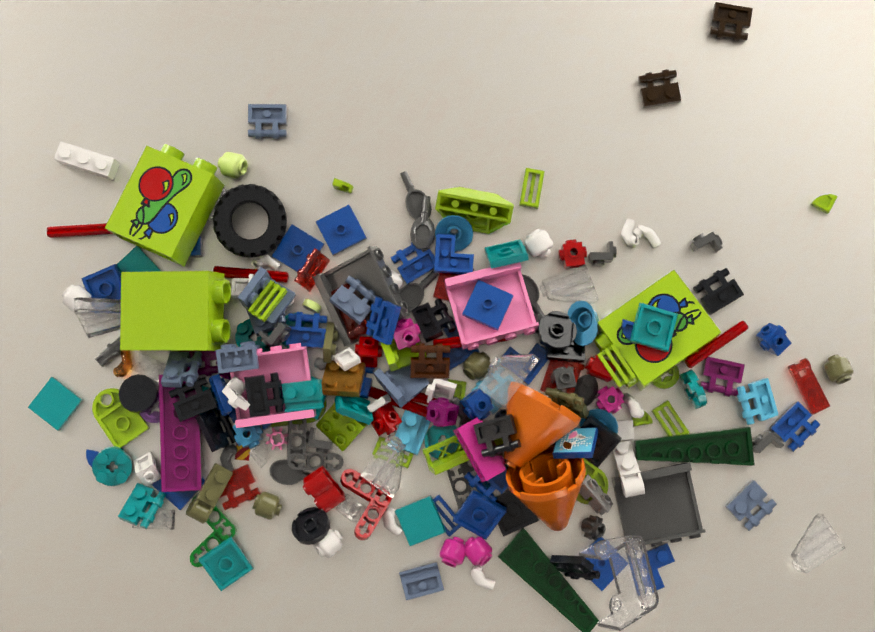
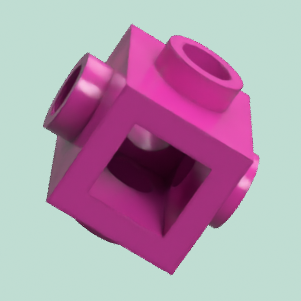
(406, 333)
(602, 399)

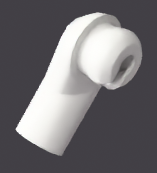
(648, 233)
(627, 234)
(265, 261)
(633, 406)
(389, 522)
(479, 578)

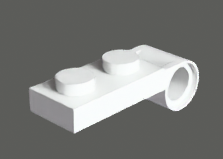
(628, 470)

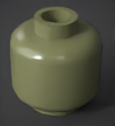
(476, 365)
(838, 369)
(267, 505)

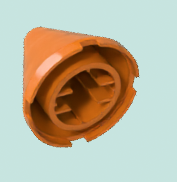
(537, 424)
(548, 487)

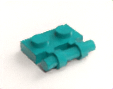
(137, 504)

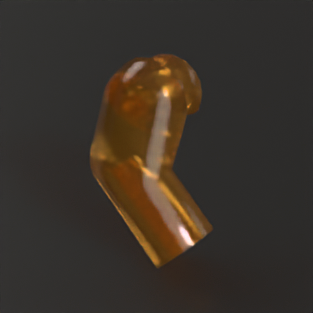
(125, 366)

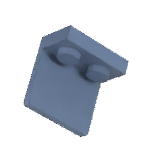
(254, 289)
(237, 358)
(400, 385)

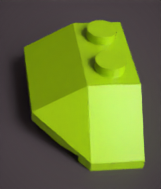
(481, 209)

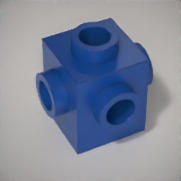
(773, 339)
(477, 404)

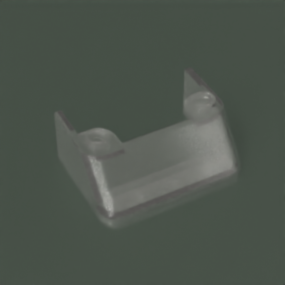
(506, 377)
(632, 577)

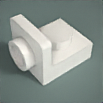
(146, 469)

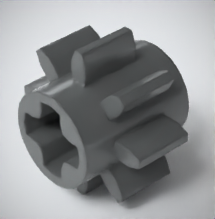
(593, 527)

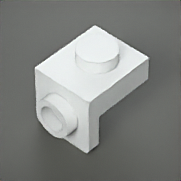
(238, 285)
(440, 388)
(233, 392)

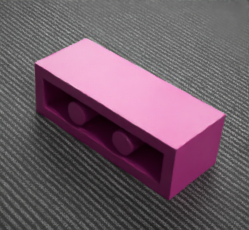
(485, 467)

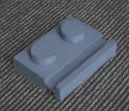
(421, 581)

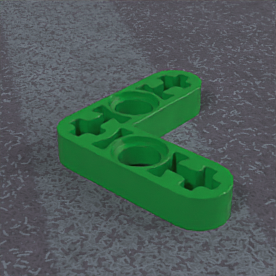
(216, 534)

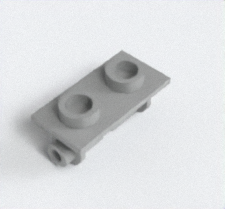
(601, 501)

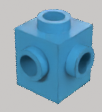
(251, 441)

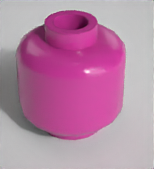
(478, 551)
(453, 552)

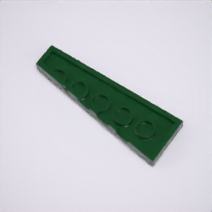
(713, 447)
(535, 568)

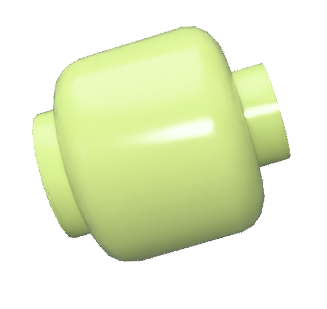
(232, 165)

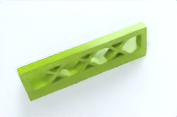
(452, 459)

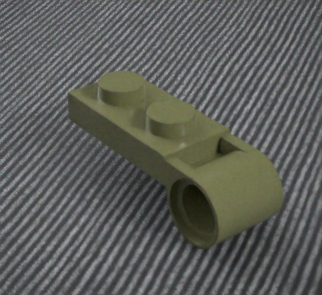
(209, 494)

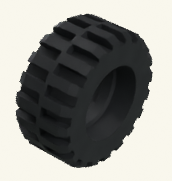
(223, 220)

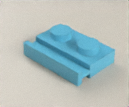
(412, 431)

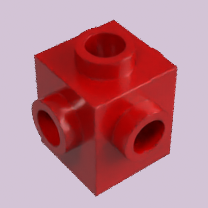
(571, 261)
(368, 351)
(385, 420)

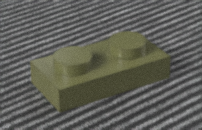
(329, 347)

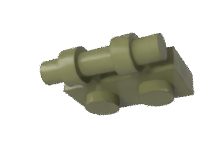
(570, 401)

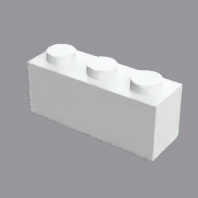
(86, 160)

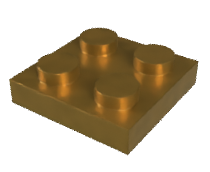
(343, 383)

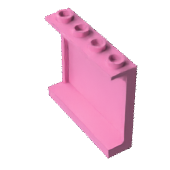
(518, 318)
(291, 366)

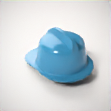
(586, 322)

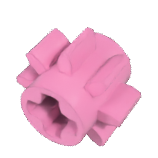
(278, 443)

